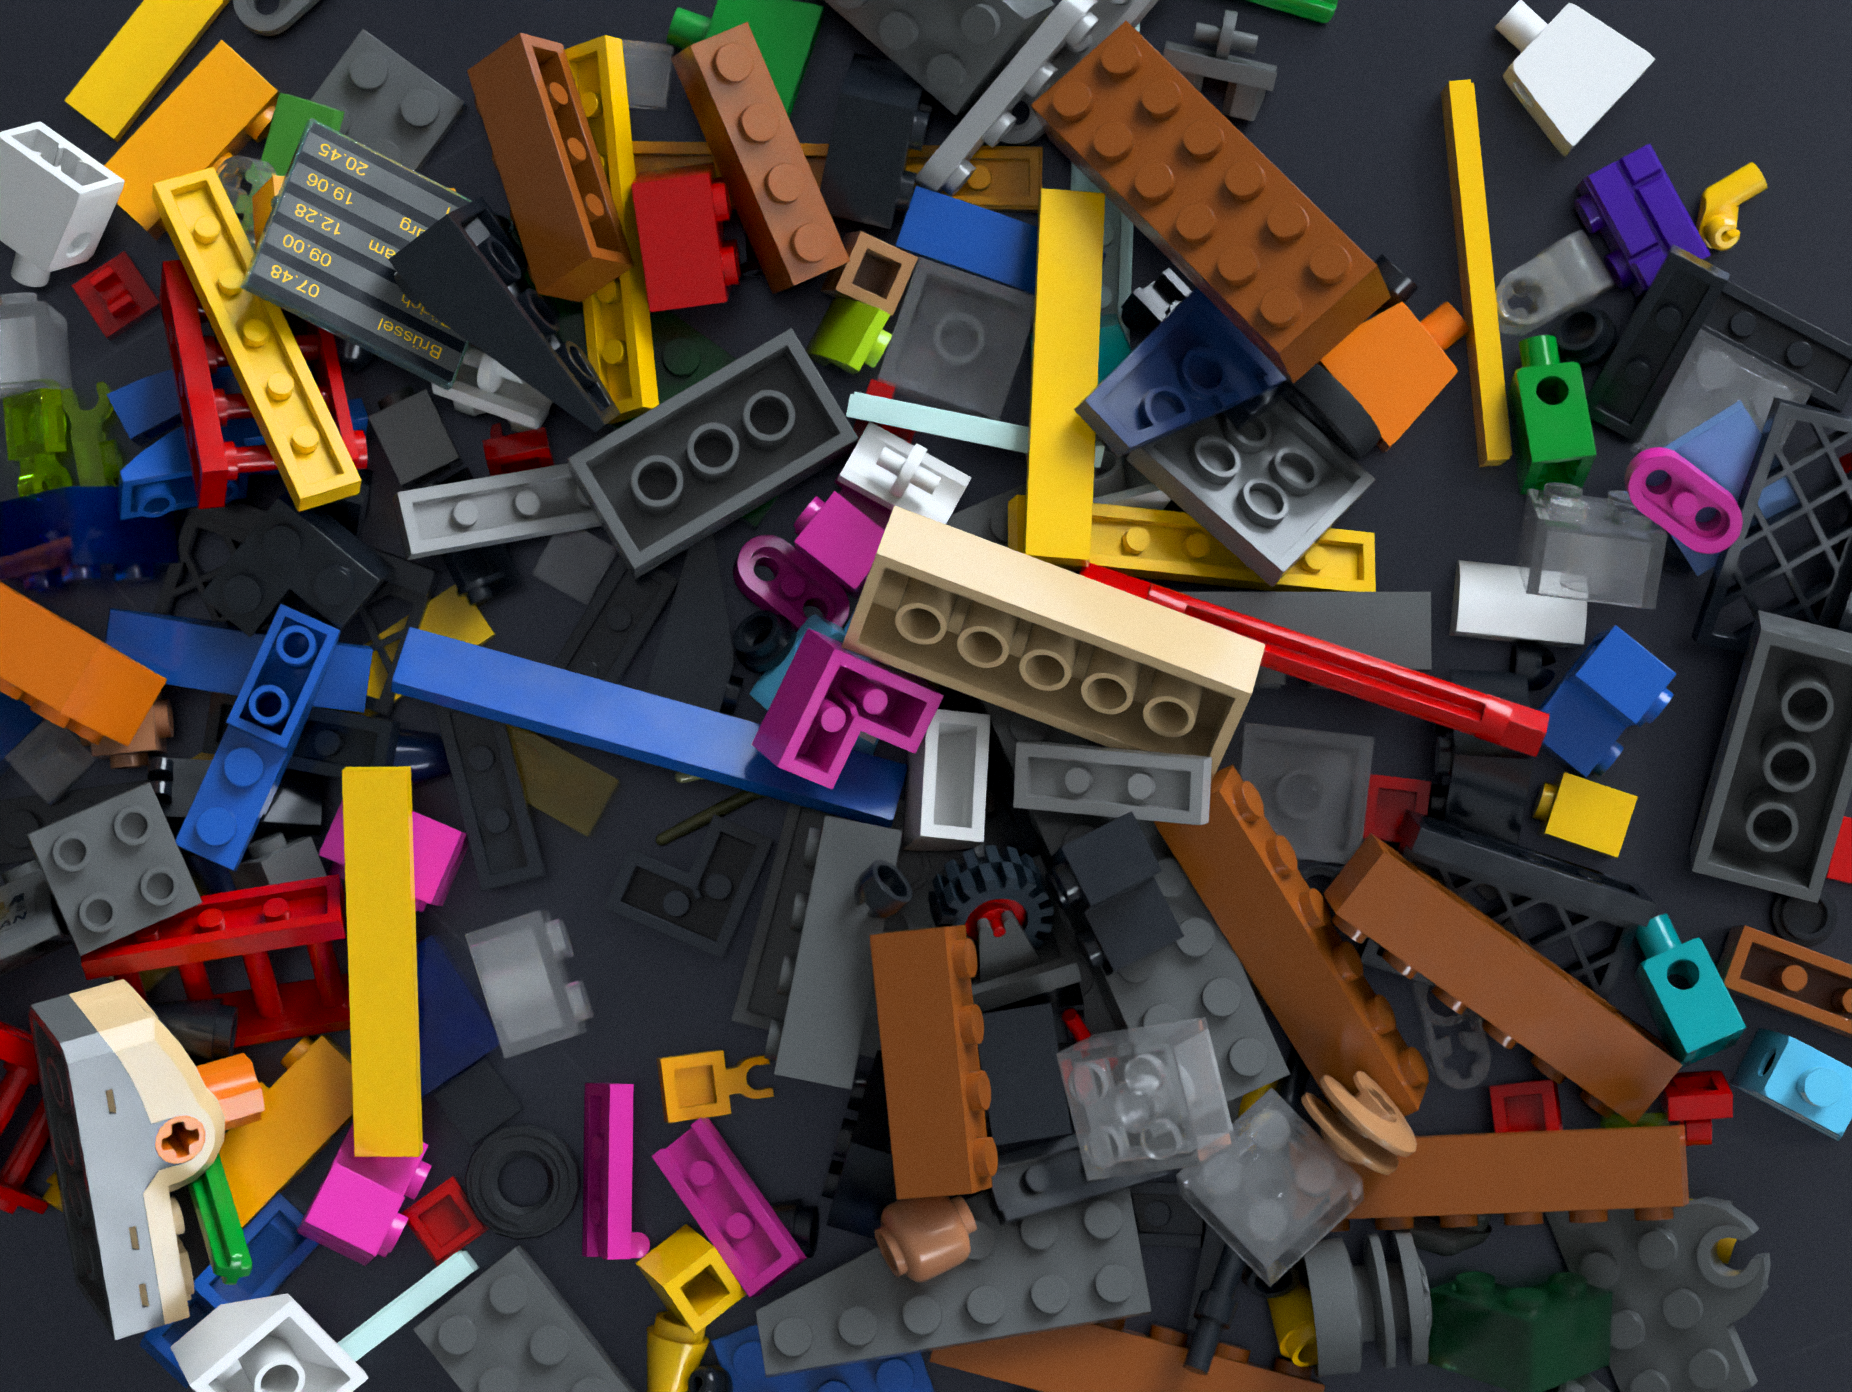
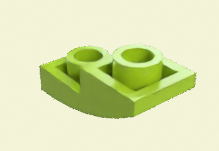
(850, 336)

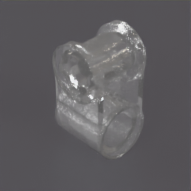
(1556, 281)

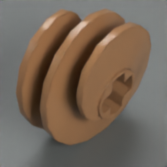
(1367, 1126)

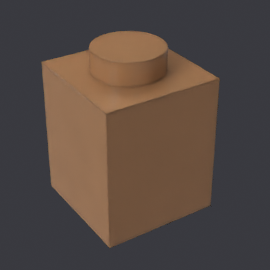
(873, 275)

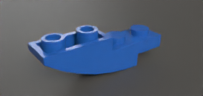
(162, 475)
(259, 738)

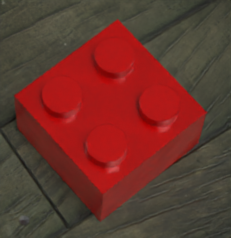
(684, 236)

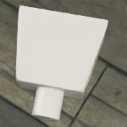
(1569, 69)
(51, 202)

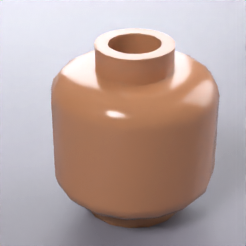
(925, 1236)

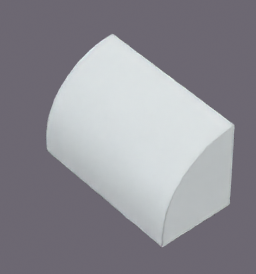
(1494, 606)
(948, 784)

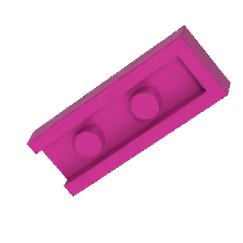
(609, 1174)
(729, 1207)

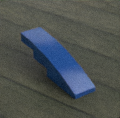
(220, 655)

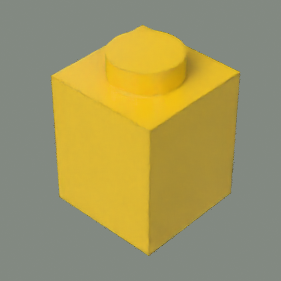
(1584, 814)
(691, 1278)

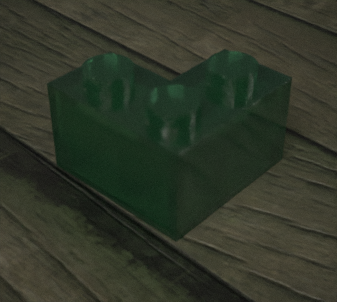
(1520, 1335)

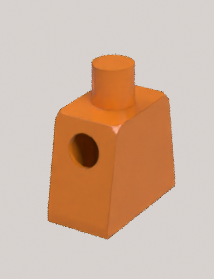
(1397, 365)

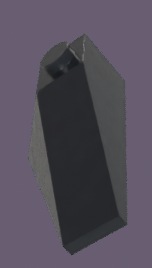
(473, 282)

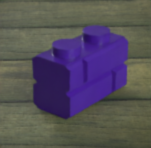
(1637, 217)

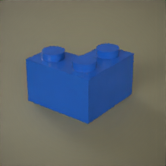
(1599, 697)

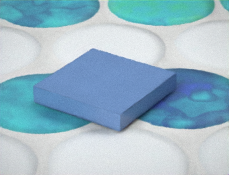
(1724, 451)

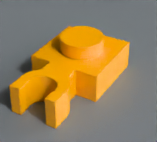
(700, 1084)

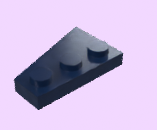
(1176, 377)

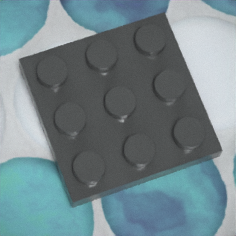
(1259, 487)

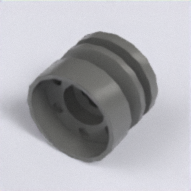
(1367, 1303)

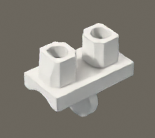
(491, 388)
(903, 475)

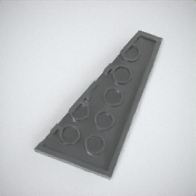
(1017, 1281)

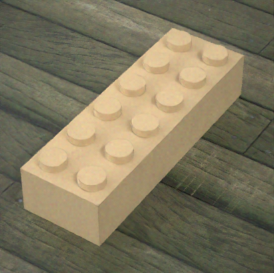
(1050, 642)

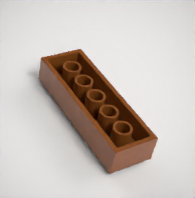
(1211, 202)

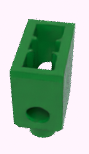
(782, 29)
(1549, 418)

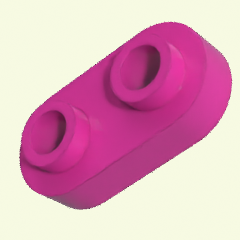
(1679, 499)
(794, 585)

